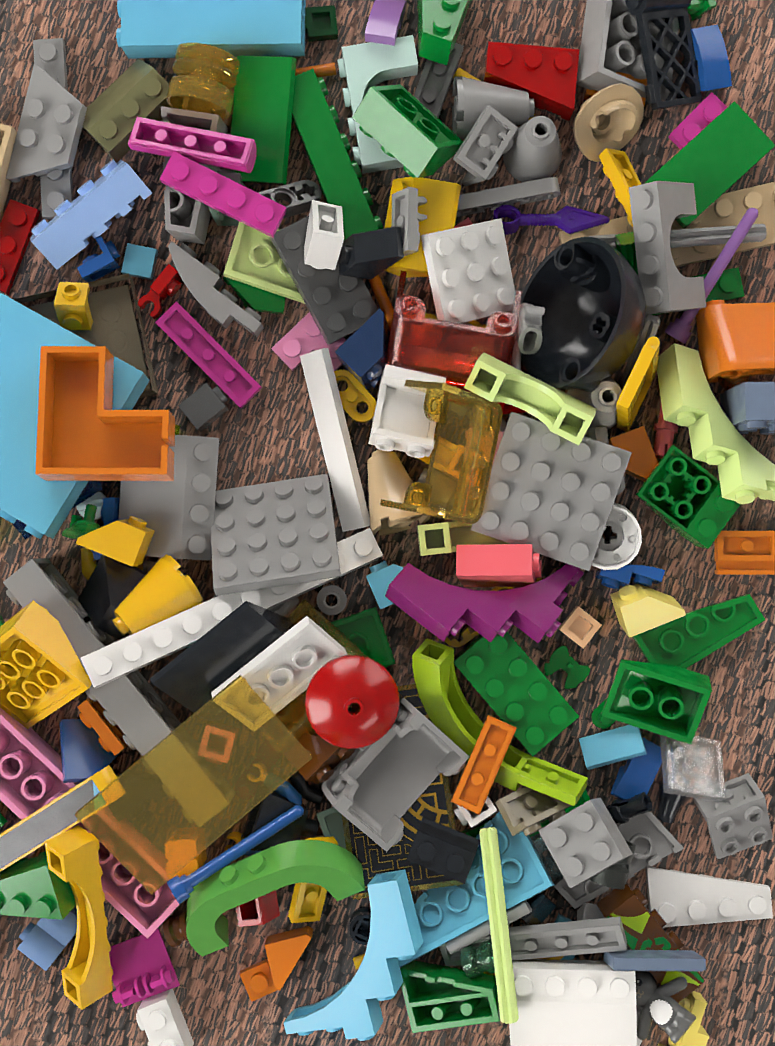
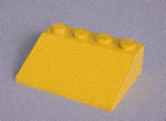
(37, 666)

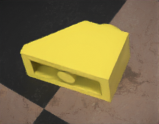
(644, 608)

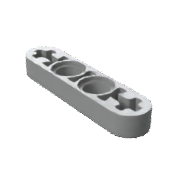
(507, 195)

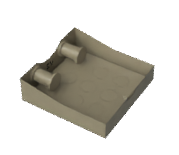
(112, 324)

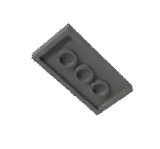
(334, 300)

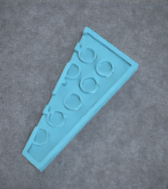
(455, 909)

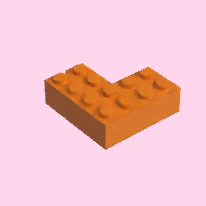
(83, 435)

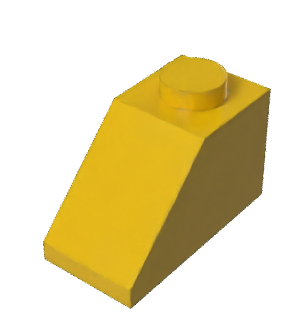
(120, 540)

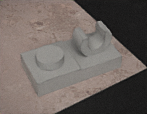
(406, 216)

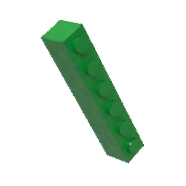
(329, 155)

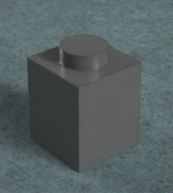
(204, 406)

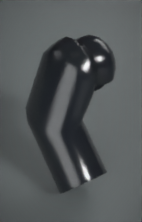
(307, 791)

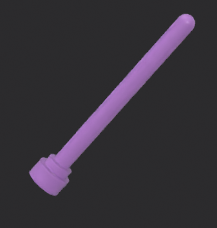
(681, 327)

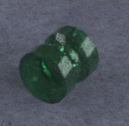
(477, 959)

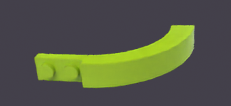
(452, 715)

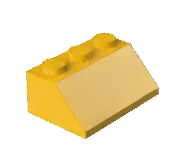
(441, 215)

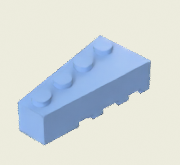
(88, 213)

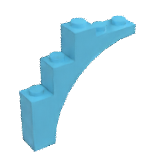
(392, 937)

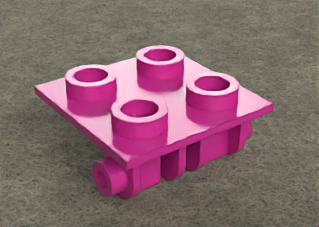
(141, 969)

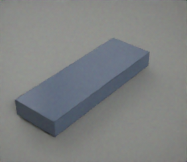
(655, 960)

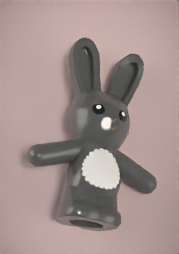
(661, 1007)

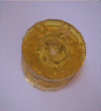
(203, 79)

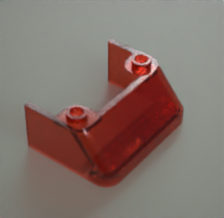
(446, 346)

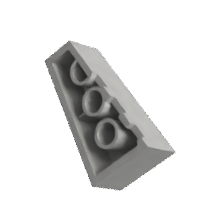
(184, 216)

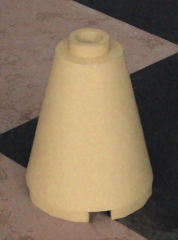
(388, 482)

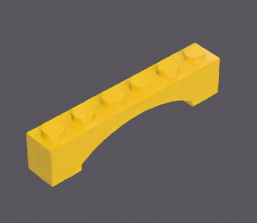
(76, 860)

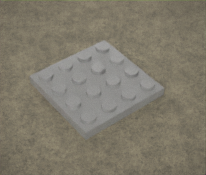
(551, 491)
(273, 535)

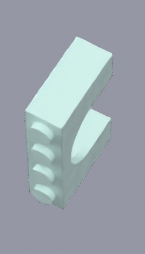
(365, 67)

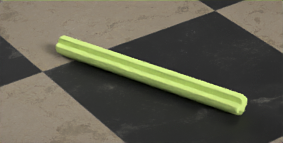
(498, 925)

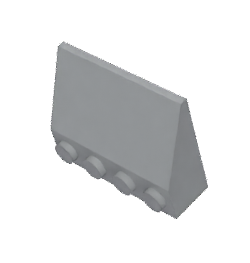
(613, 45)
(180, 508)

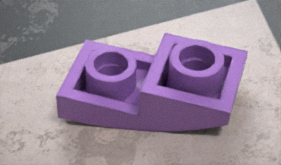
(385, 21)

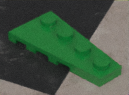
(699, 632)

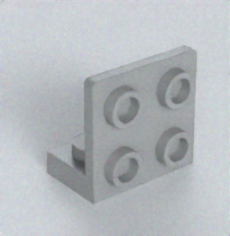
(484, 145)
(737, 820)

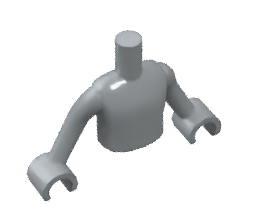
(528, 333)

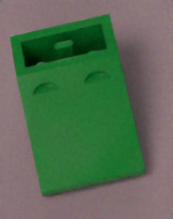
(687, 498)

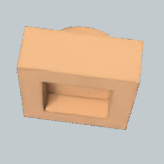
(580, 627)

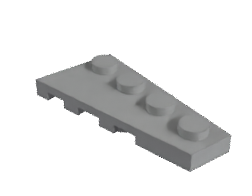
(651, 843)

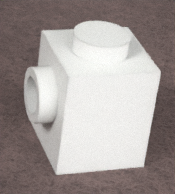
(467, 816)

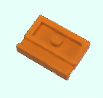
(745, 553)
(110, 736)

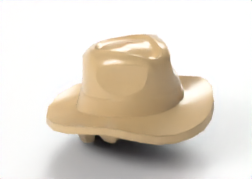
(608, 120)

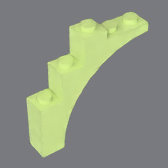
(713, 438)

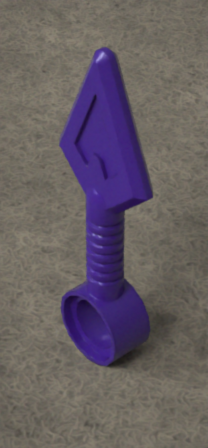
(568, 219)

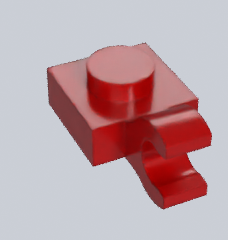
(165, 285)

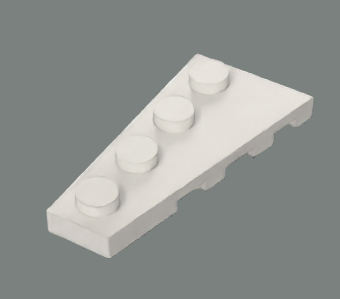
(704, 899)

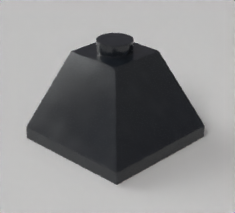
(106, 590)

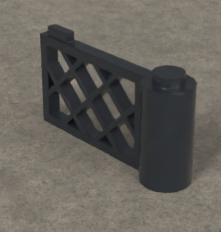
(655, 12)

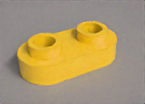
(353, 395)

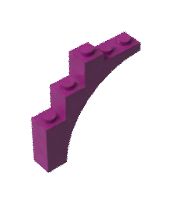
(447, 608)

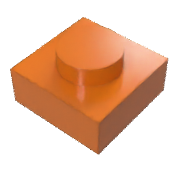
(258, 980)

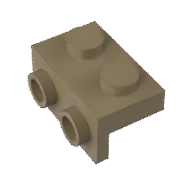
(527, 809)

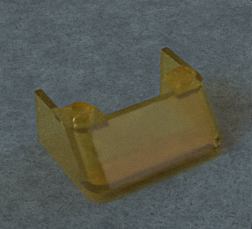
(460, 457)

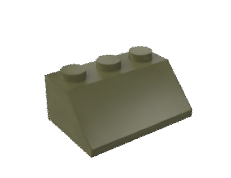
(113, 113)

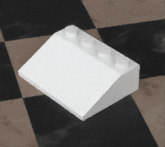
(573, 1004)

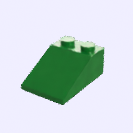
(658, 698)

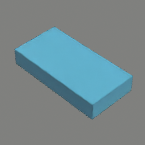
(612, 746)

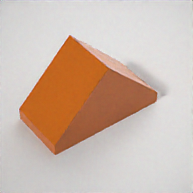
(284, 952)

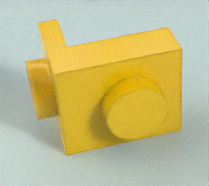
(73, 306)

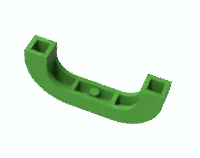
(263, 873)

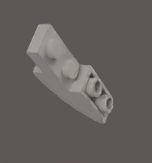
(204, 284)

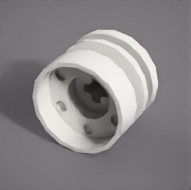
(624, 546)

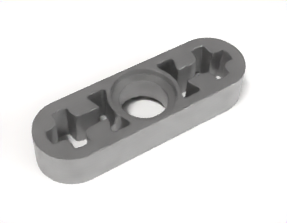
(297, 194)

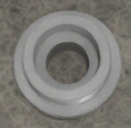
(341, 597)

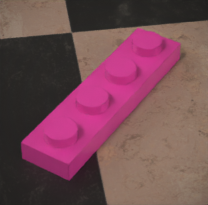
(223, 194)
(208, 354)

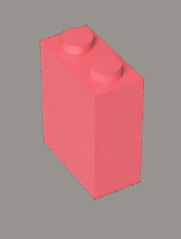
(497, 565)

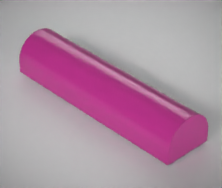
(193, 143)

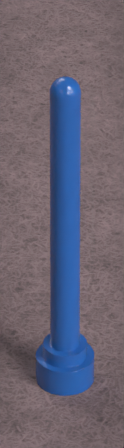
(183, 886)

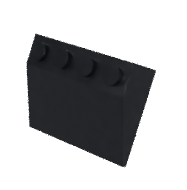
(220, 654)

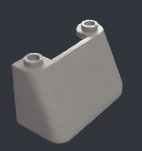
(391, 774)

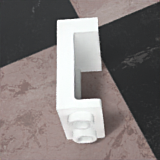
(400, 415)

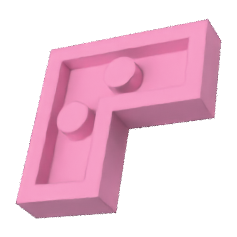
(303, 339)

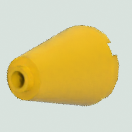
(156, 597)

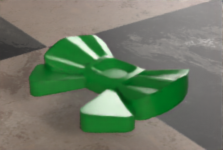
(560, 659)

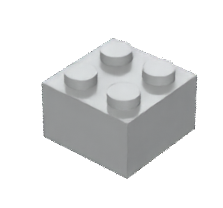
(585, 842)

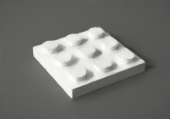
(469, 271)

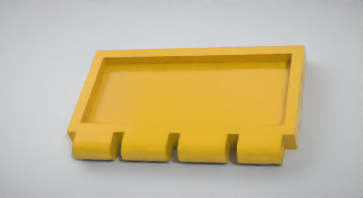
(637, 384)

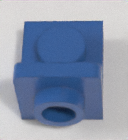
(98, 265)

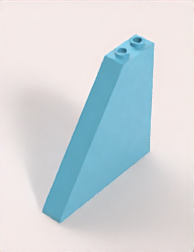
(235, 26)
(23, 493)

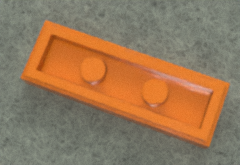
(483, 764)

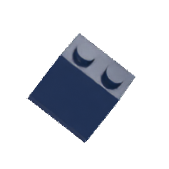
(366, 351)

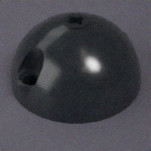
(586, 323)

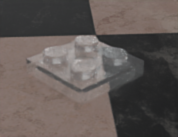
(693, 768)

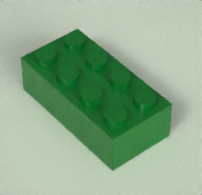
(516, 690)

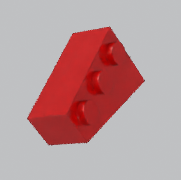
(542, 71)

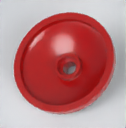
(350, 681)

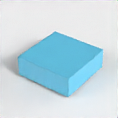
(139, 261)

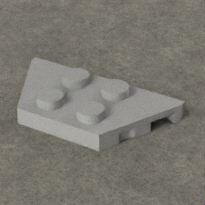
(47, 129)

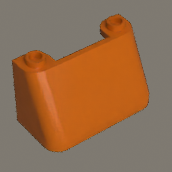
(736, 339)

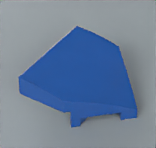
(81, 751)

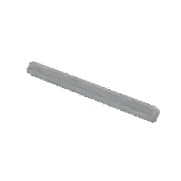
(703, 236)

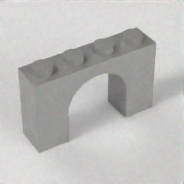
(653, 212)

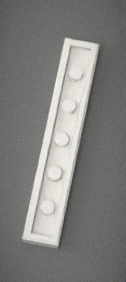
(335, 439)

